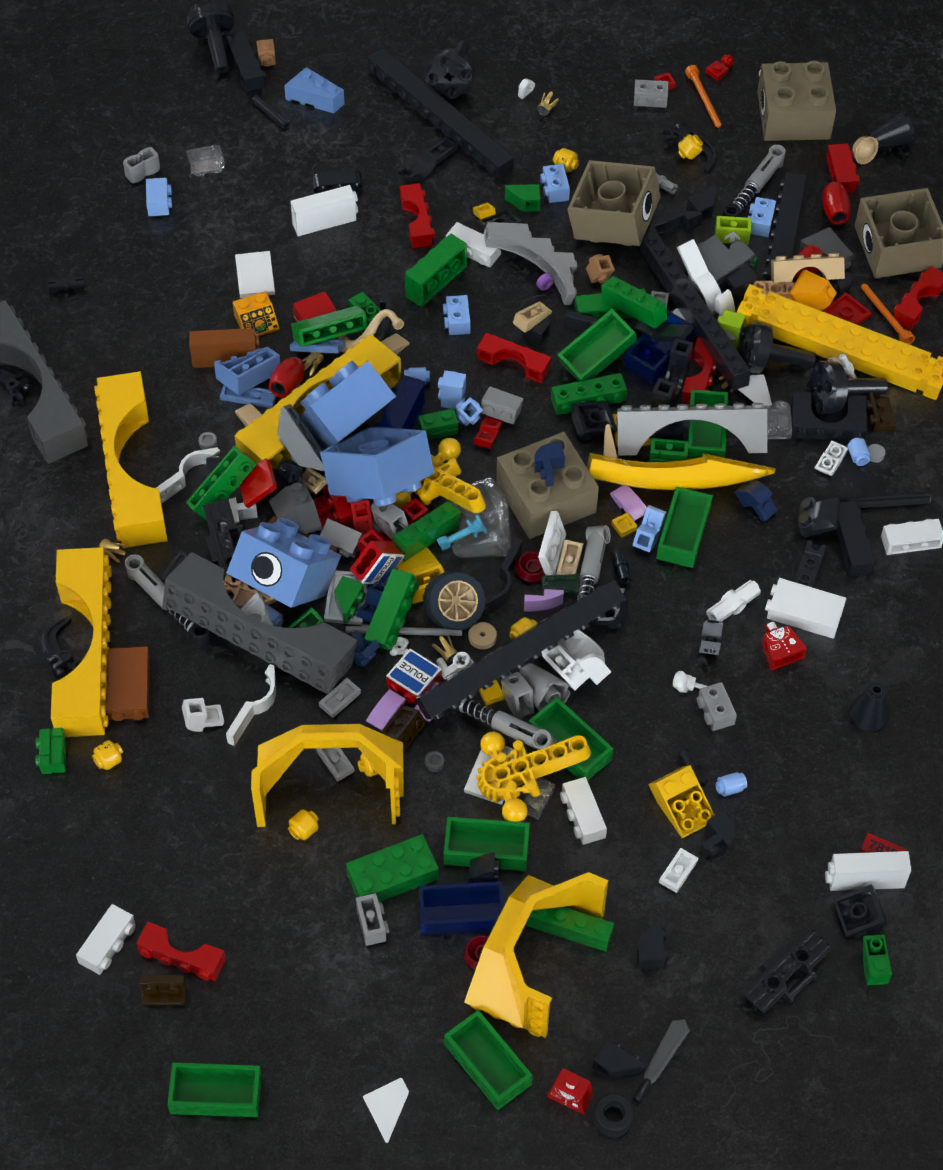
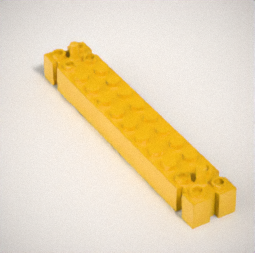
(833, 336)

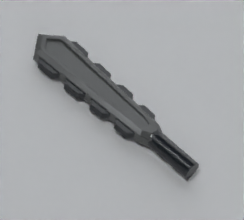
(668, 1047)

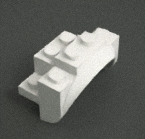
(577, 660)

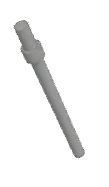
(410, 631)

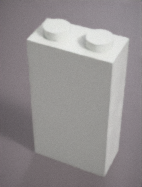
(324, 210)
(805, 607)
(859, 870)

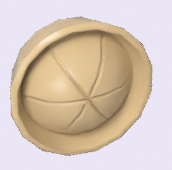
(865, 149)

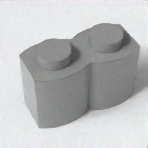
(141, 165)

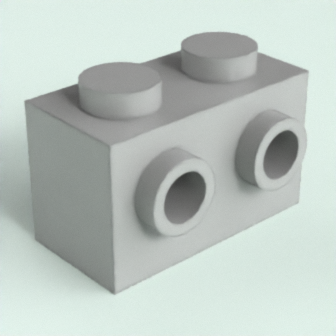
(651, 93)
(501, 405)
(342, 537)
(716, 706)
(371, 919)

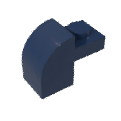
(547, 459)
(758, 496)
(373, 597)
(364, 650)

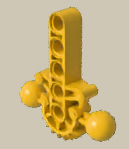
(445, 483)
(499, 765)

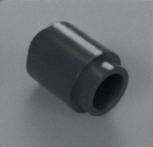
(842, 284)

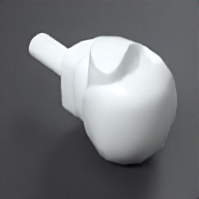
(685, 682)

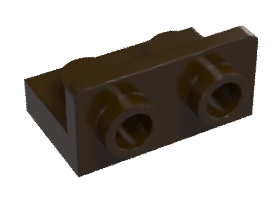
(880, 413)
(405, 725)
(163, 989)

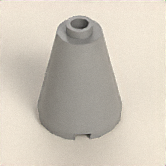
(544, 685)

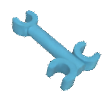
(473, 527)

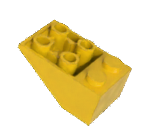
(424, 568)
(682, 800)

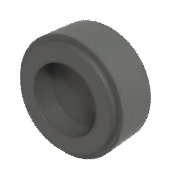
(434, 761)

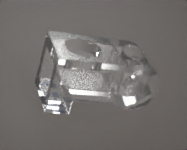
(536, 804)

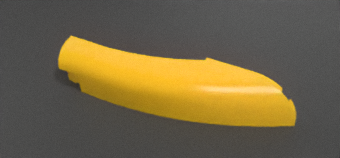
(690, 474)

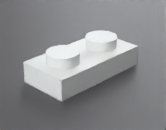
(678, 870)

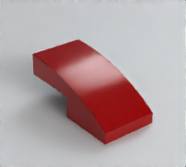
(488, 432)
(323, 510)
(361, 516)

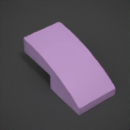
(629, 501)
(551, 599)
(385, 709)

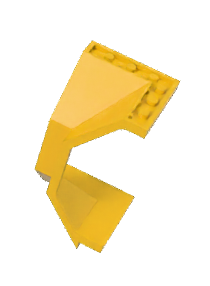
(279, 753)
(498, 979)

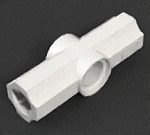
(734, 601)

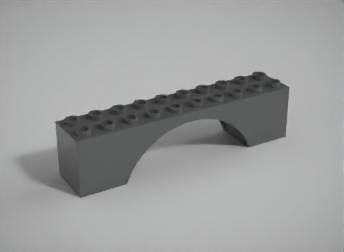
(53, 420)
(312, 654)

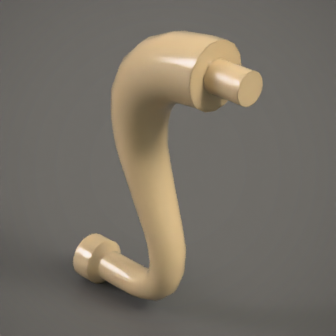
(372, 327)

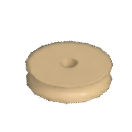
(479, 629)

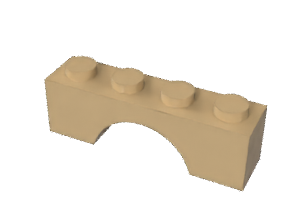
(830, 266)

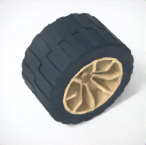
(454, 600)

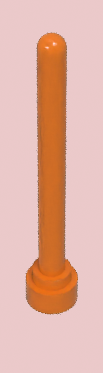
(693, 74)
(904, 335)

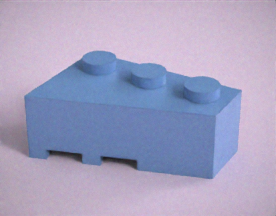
(314, 90)
(247, 371)

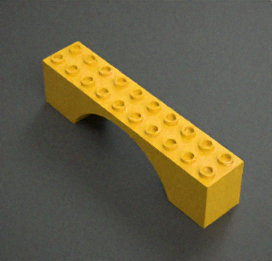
(261, 436)
(134, 506)
(80, 697)

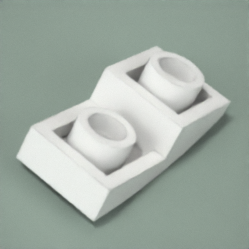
(724, 301)
(831, 458)

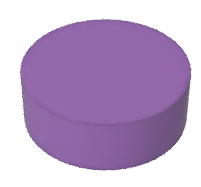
(545, 281)

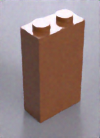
(220, 345)
(128, 683)

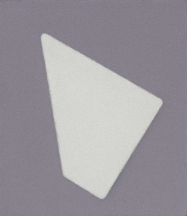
(757, 390)
(386, 1105)

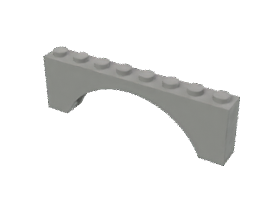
(745, 422)

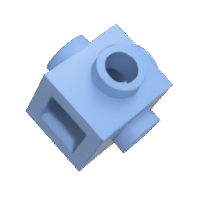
(473, 409)

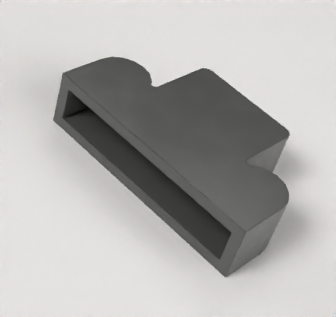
(721, 260)

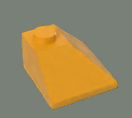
(812, 291)

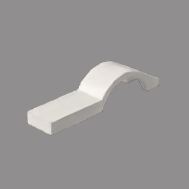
(699, 273)
(177, 481)
(252, 708)

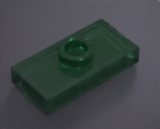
(568, 583)

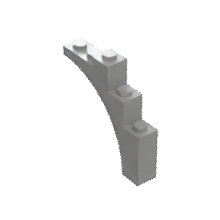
(519, 240)

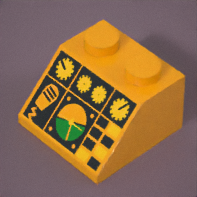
(256, 313)

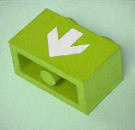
(733, 229)
(732, 324)

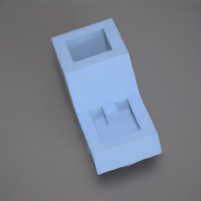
(650, 529)

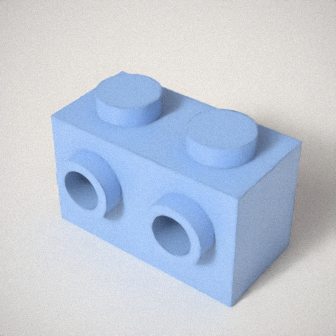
(555, 183)
(158, 196)
(762, 216)
(457, 315)
(452, 389)

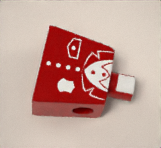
(782, 646)
(572, 1091)

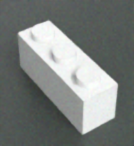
(475, 245)
(912, 536)
(583, 811)
(106, 939)

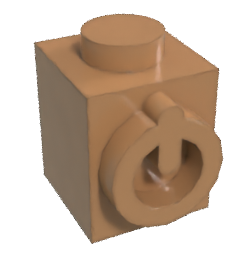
(266, 52)
(600, 268)

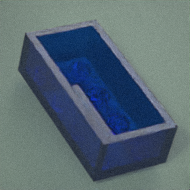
(651, 358)
(406, 406)
(460, 907)

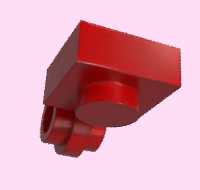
(719, 70)

